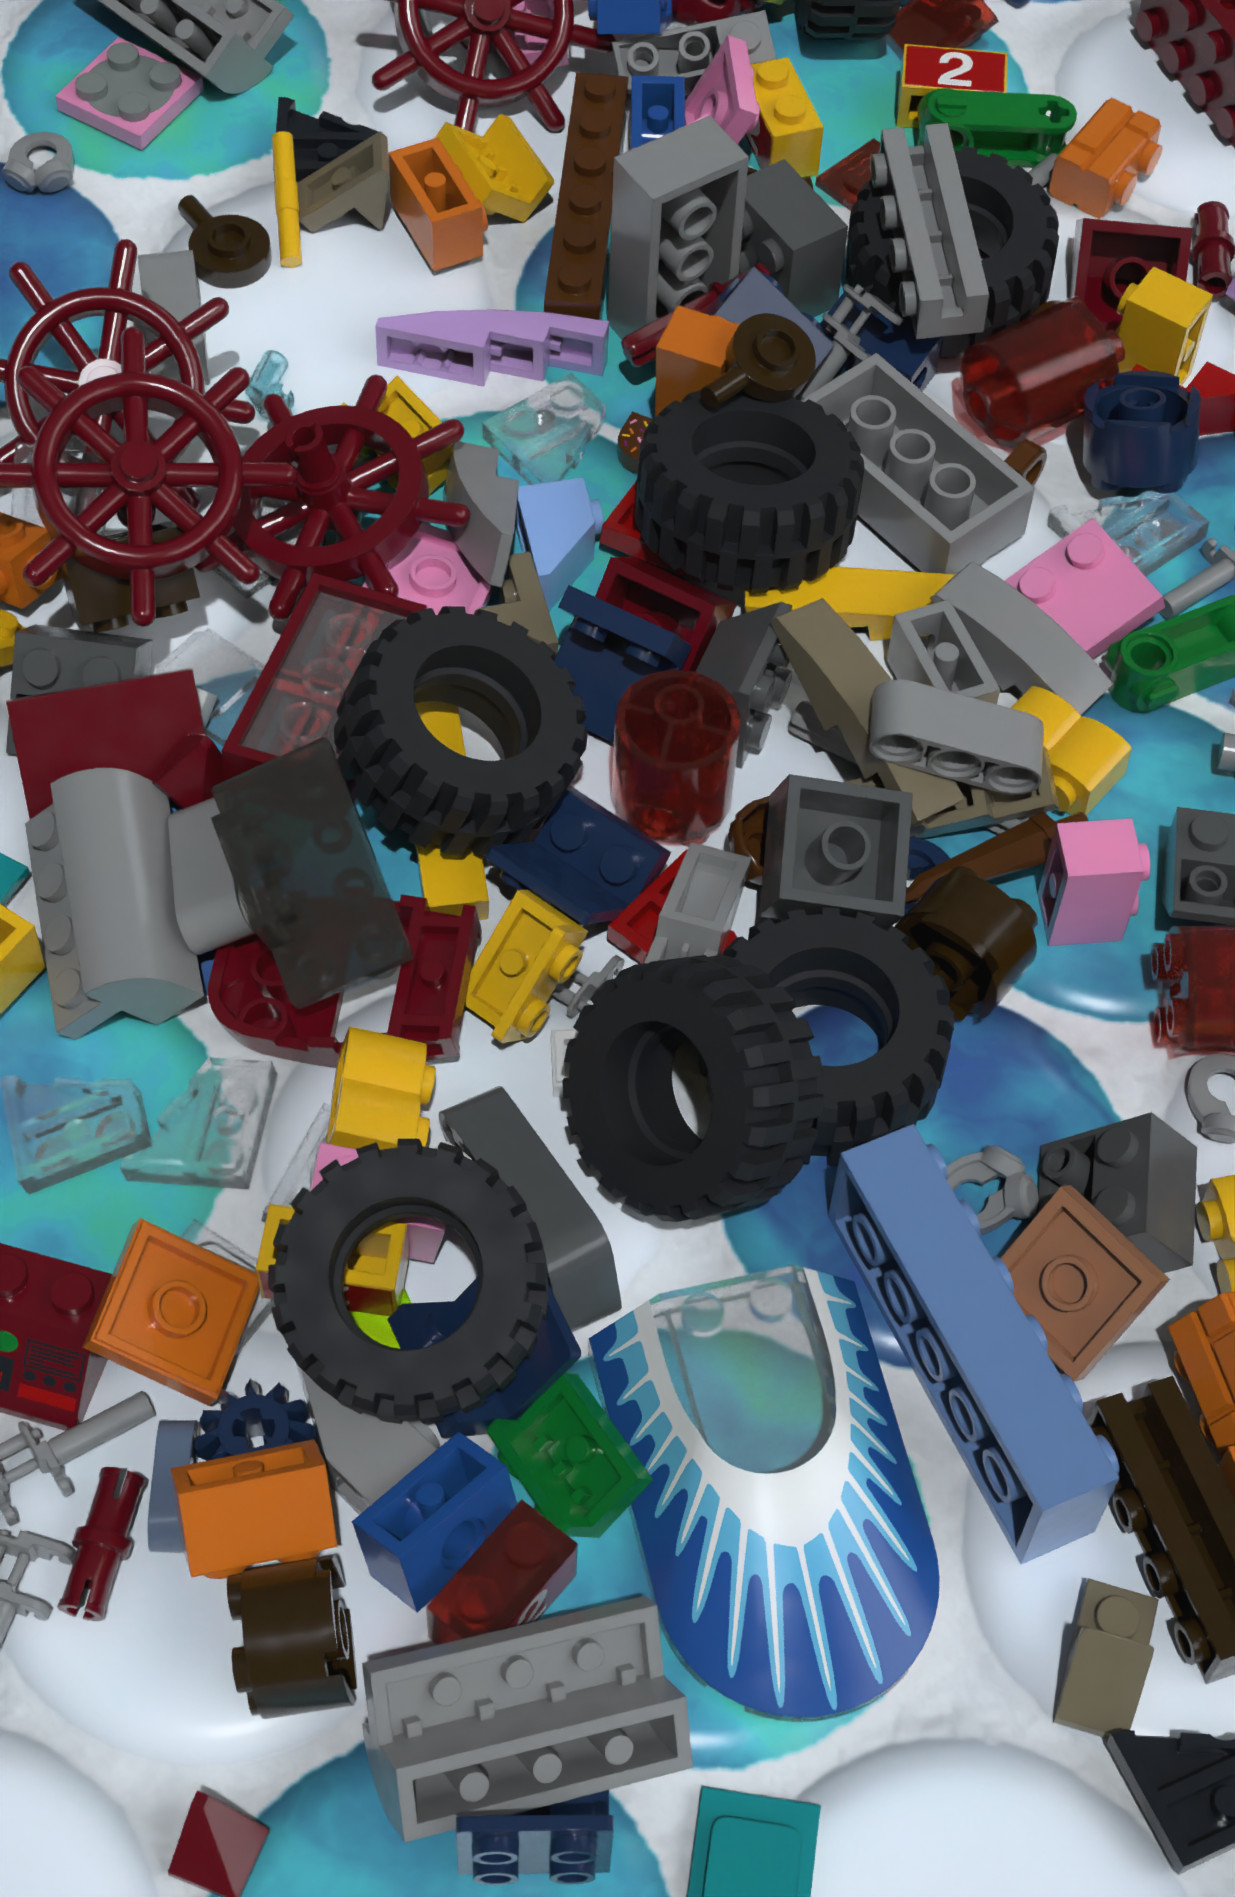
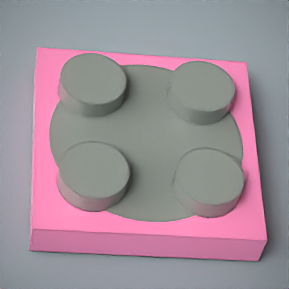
(129, 93)

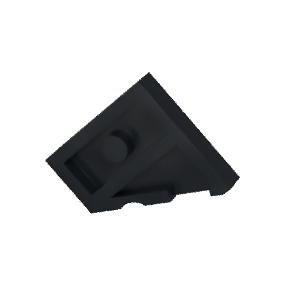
(316, 139)
(1183, 1791)

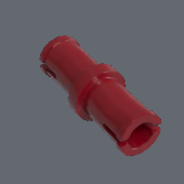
(1213, 248)
(101, 1544)

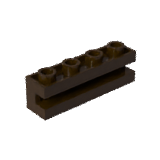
(1180, 1515)

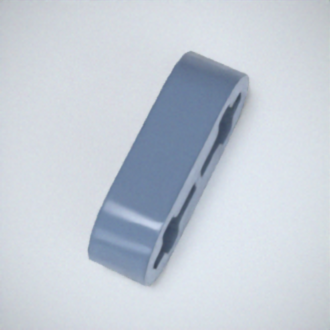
(173, 1449)

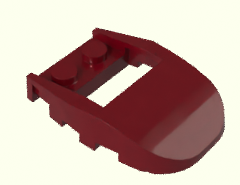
(426, 1007)

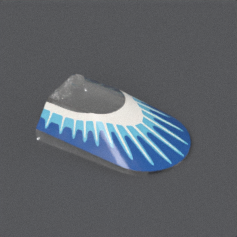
(779, 1491)

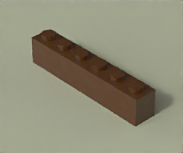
(584, 205)

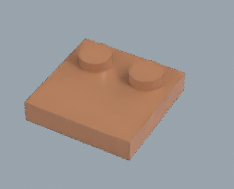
(1079, 1280)

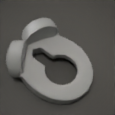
(50, 176)
(1211, 1112)
(1017, 1197)

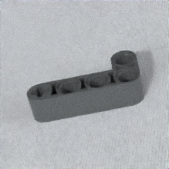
(572, 1236)

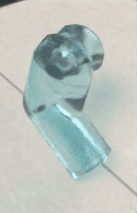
(267, 380)

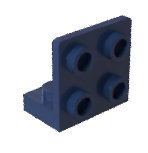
(609, 653)
(582, 861)
(555, 1352)
(559, 1840)

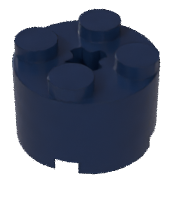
(1141, 432)

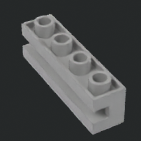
(931, 233)

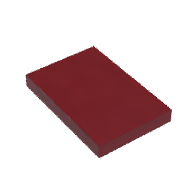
(103, 725)

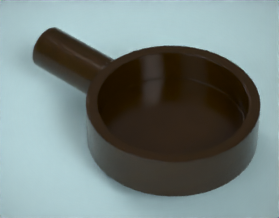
(226, 248)
(766, 360)

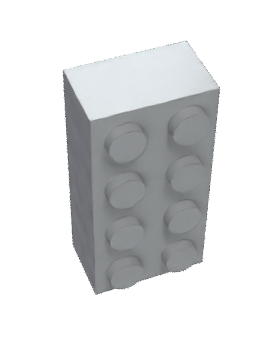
(674, 222)
(925, 475)

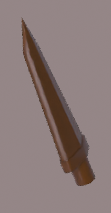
(1004, 854)

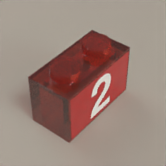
(506, 1579)

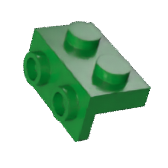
(571, 1459)

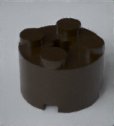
(974, 937)
(294, 1638)

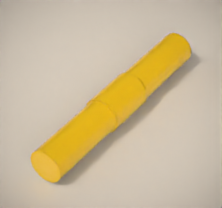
(286, 199)

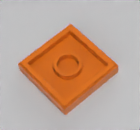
(173, 1312)

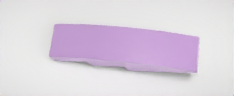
(474, 342)

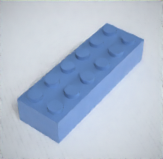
(972, 1344)

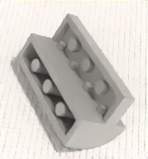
(213, 37)
(109, 902)
(523, 1718)

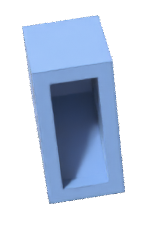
(559, 530)

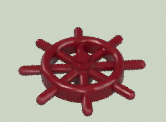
(475, 28)
(117, 305)
(138, 476)
(333, 494)

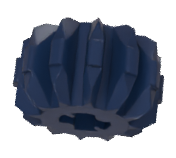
(252, 1416)

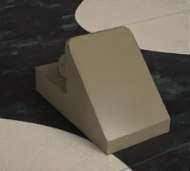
(348, 182)
(524, 601)
(1107, 1660)

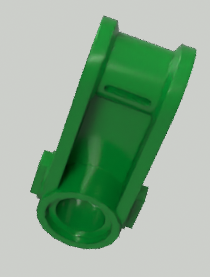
(1000, 122)
(1174, 657)

